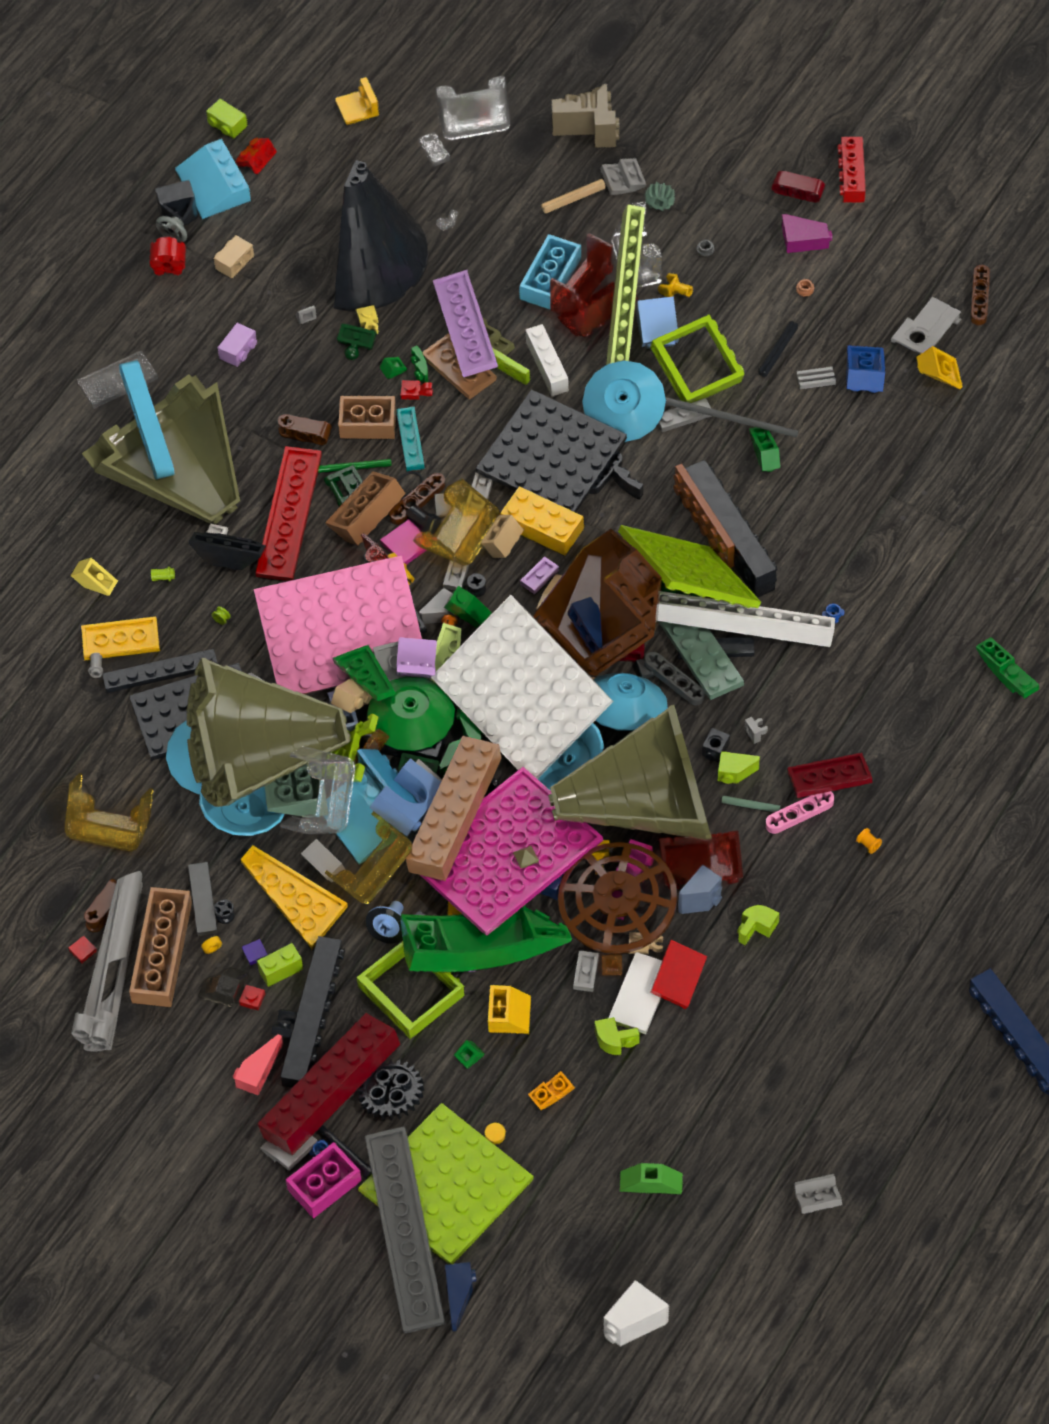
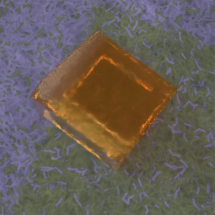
(612, 964)

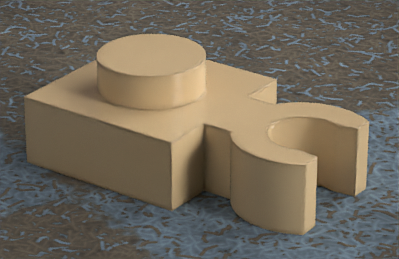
(635, 936)

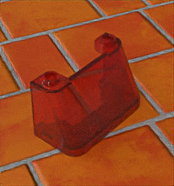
(688, 854)

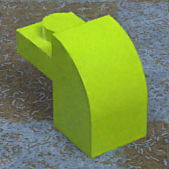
(758, 919)
(611, 1039)

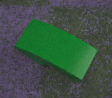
(420, 364)

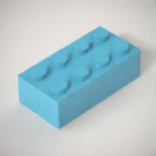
(554, 260)

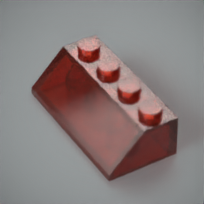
(593, 314)

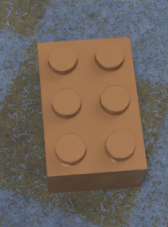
(367, 417)

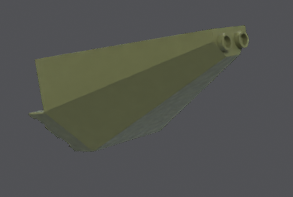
(198, 450)

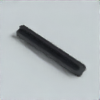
(778, 348)

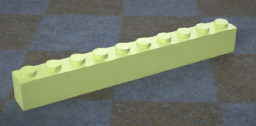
(625, 284)

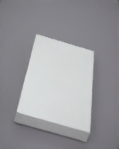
(635, 1003)

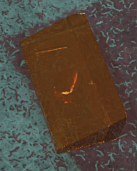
(376, 742)

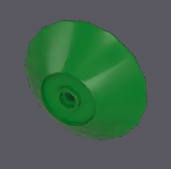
(418, 725)

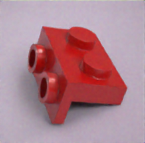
(257, 154)

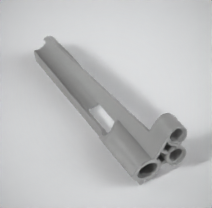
(98, 1022)

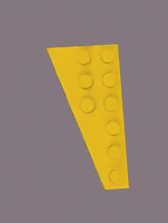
(301, 901)

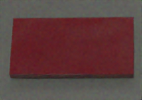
(829, 775)

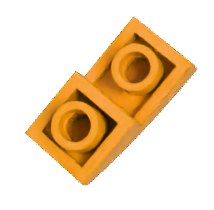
(552, 1091)

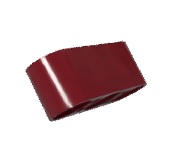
(798, 186)

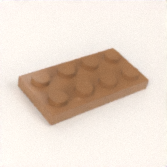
(444, 360)

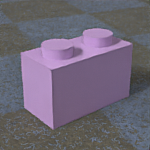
(237, 344)

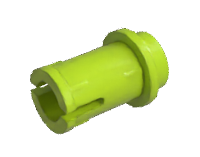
(162, 574)

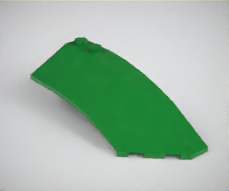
(458, 945)

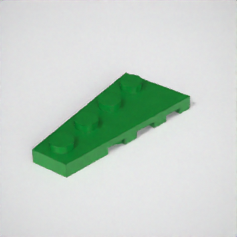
(366, 672)

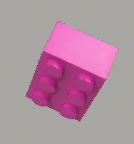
(323, 1180)

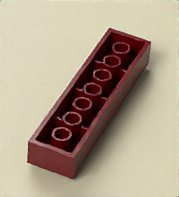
(329, 1084)

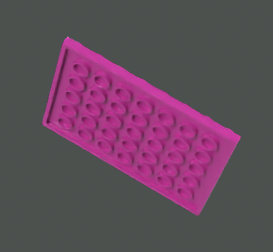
(486, 876)

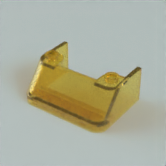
(102, 827)

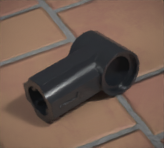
(423, 519)

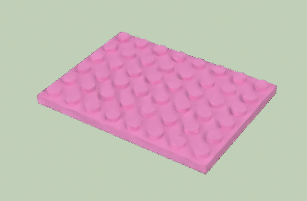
(333, 614)

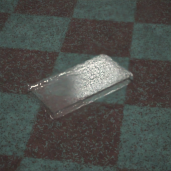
(107, 382)

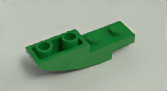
(1006, 669)

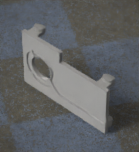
(931, 322)

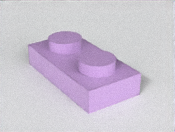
(539, 575)

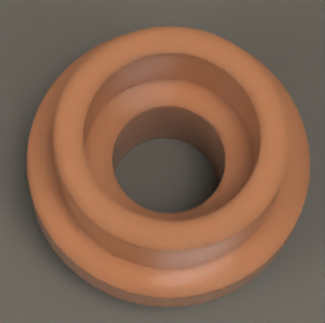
(805, 287)

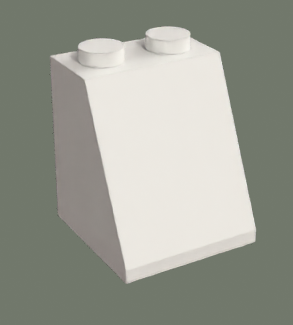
(635, 1315)

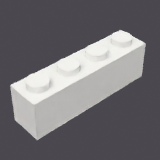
(547, 360)

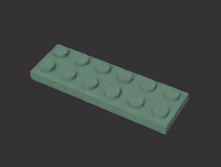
(704, 658)

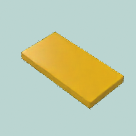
(121, 637)

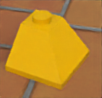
(939, 367)

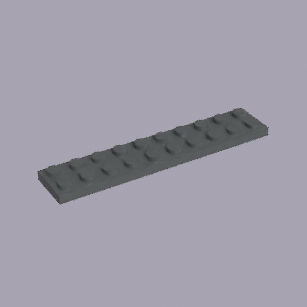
(405, 1230)

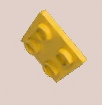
(358, 105)

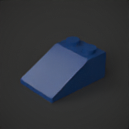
(865, 368)

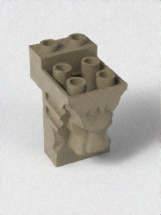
(587, 115)

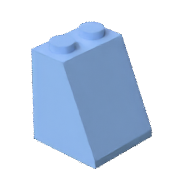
(656, 319)

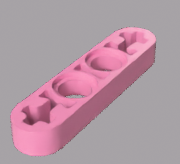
(802, 814)

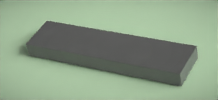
(202, 899)

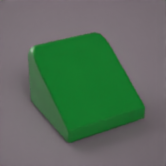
(392, 367)
(469, 1053)

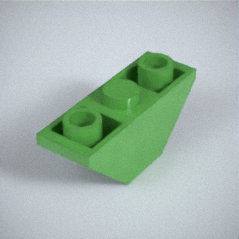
(651, 1179)

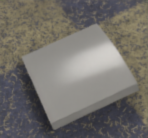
(623, 177)
(285, 1158)

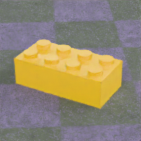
(544, 520)

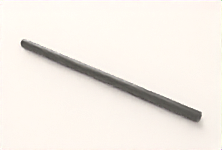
(731, 417)

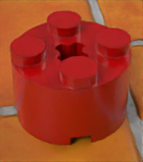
(167, 256)

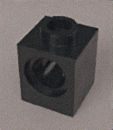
(715, 738)

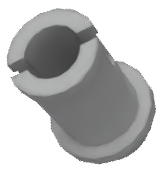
(95, 669)

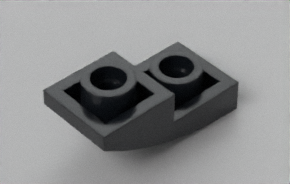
(623, 479)

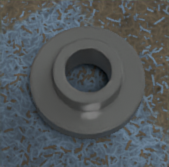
(705, 248)

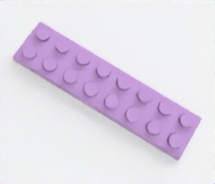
(465, 323)

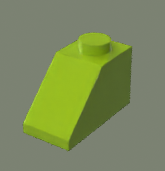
(736, 767)

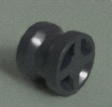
(473, 588)
(224, 906)

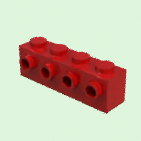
(852, 171)

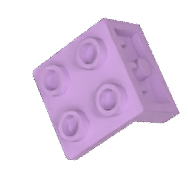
(416, 657)

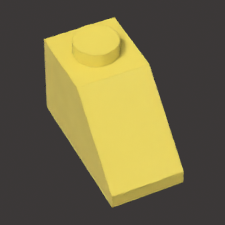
(94, 577)

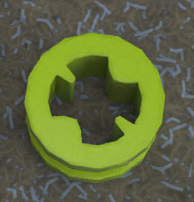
(221, 615)

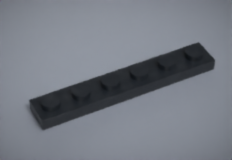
(155, 671)

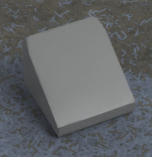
(306, 315)
(441, 507)

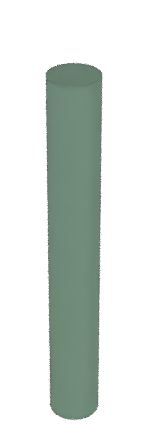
(750, 804)

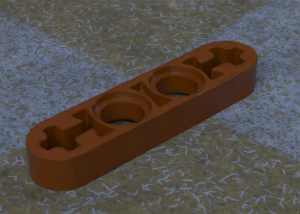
(980, 294)
(414, 496)

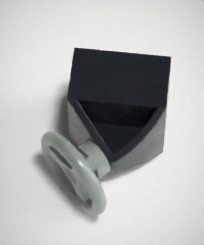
(176, 209)

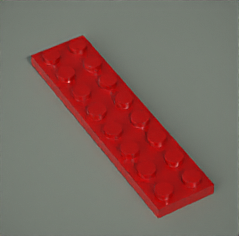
(289, 513)

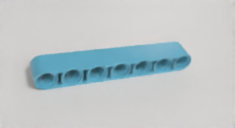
(146, 419)

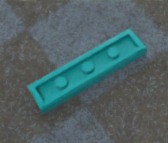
(410, 439)

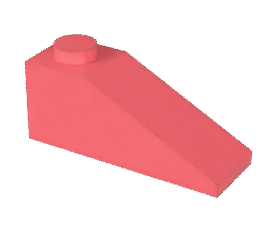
(257, 1067)

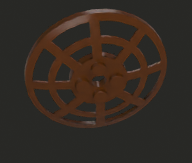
(620, 906)

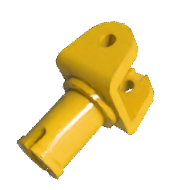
(674, 287)

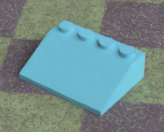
(214, 179)
(360, 834)

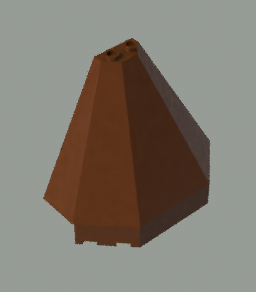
(626, 596)

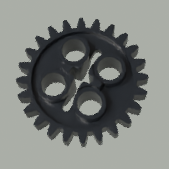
(407, 1092)

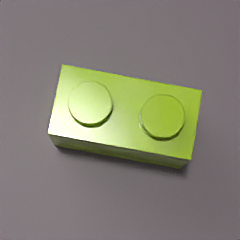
(226, 118)
(280, 964)

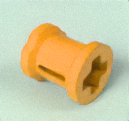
(869, 840)

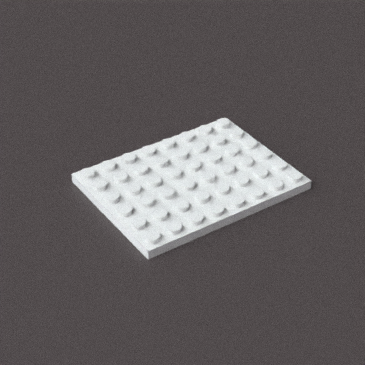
(522, 688)

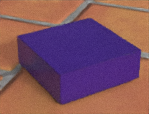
(254, 951)

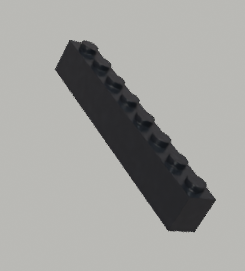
(312, 1010)

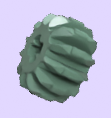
(659, 196)

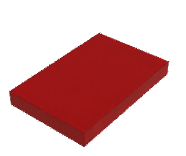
(678, 974)

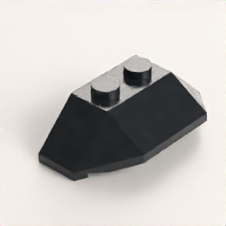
(226, 550)

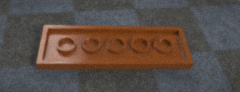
(703, 515)

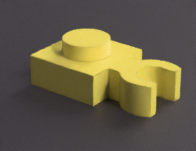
(368, 317)

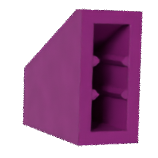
(804, 234)

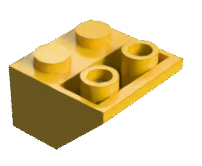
(508, 1010)

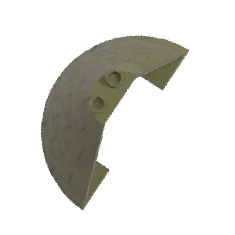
(249, 729)
(637, 784)

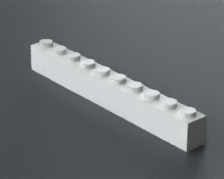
(748, 621)

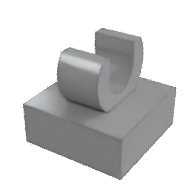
(753, 730)

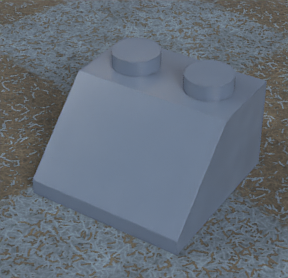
(700, 892)

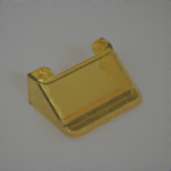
(463, 526)
(378, 867)

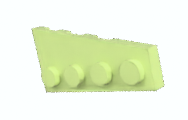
(447, 644)

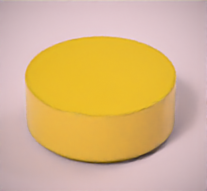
(211, 945)
(495, 1133)

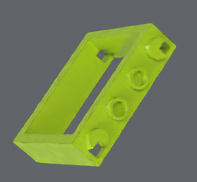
(674, 376)
(410, 1029)

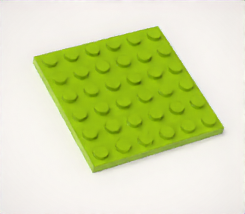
(690, 567)
(459, 1180)

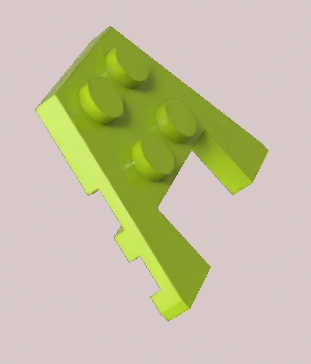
(350, 750)

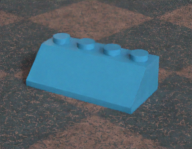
(382, 773)

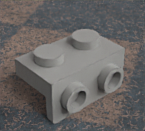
(817, 1193)

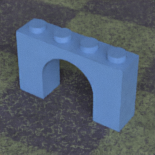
(398, 811)

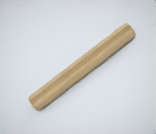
(573, 196)

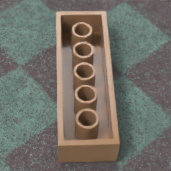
(160, 947)

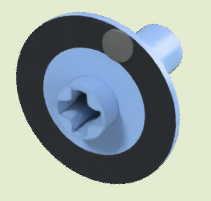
(385, 923)

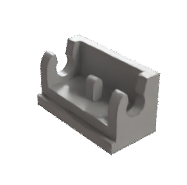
(322, 859)

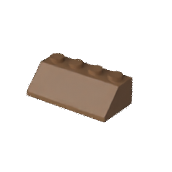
(366, 507)

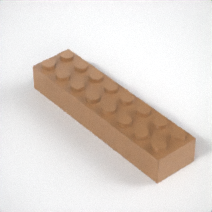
(453, 808)

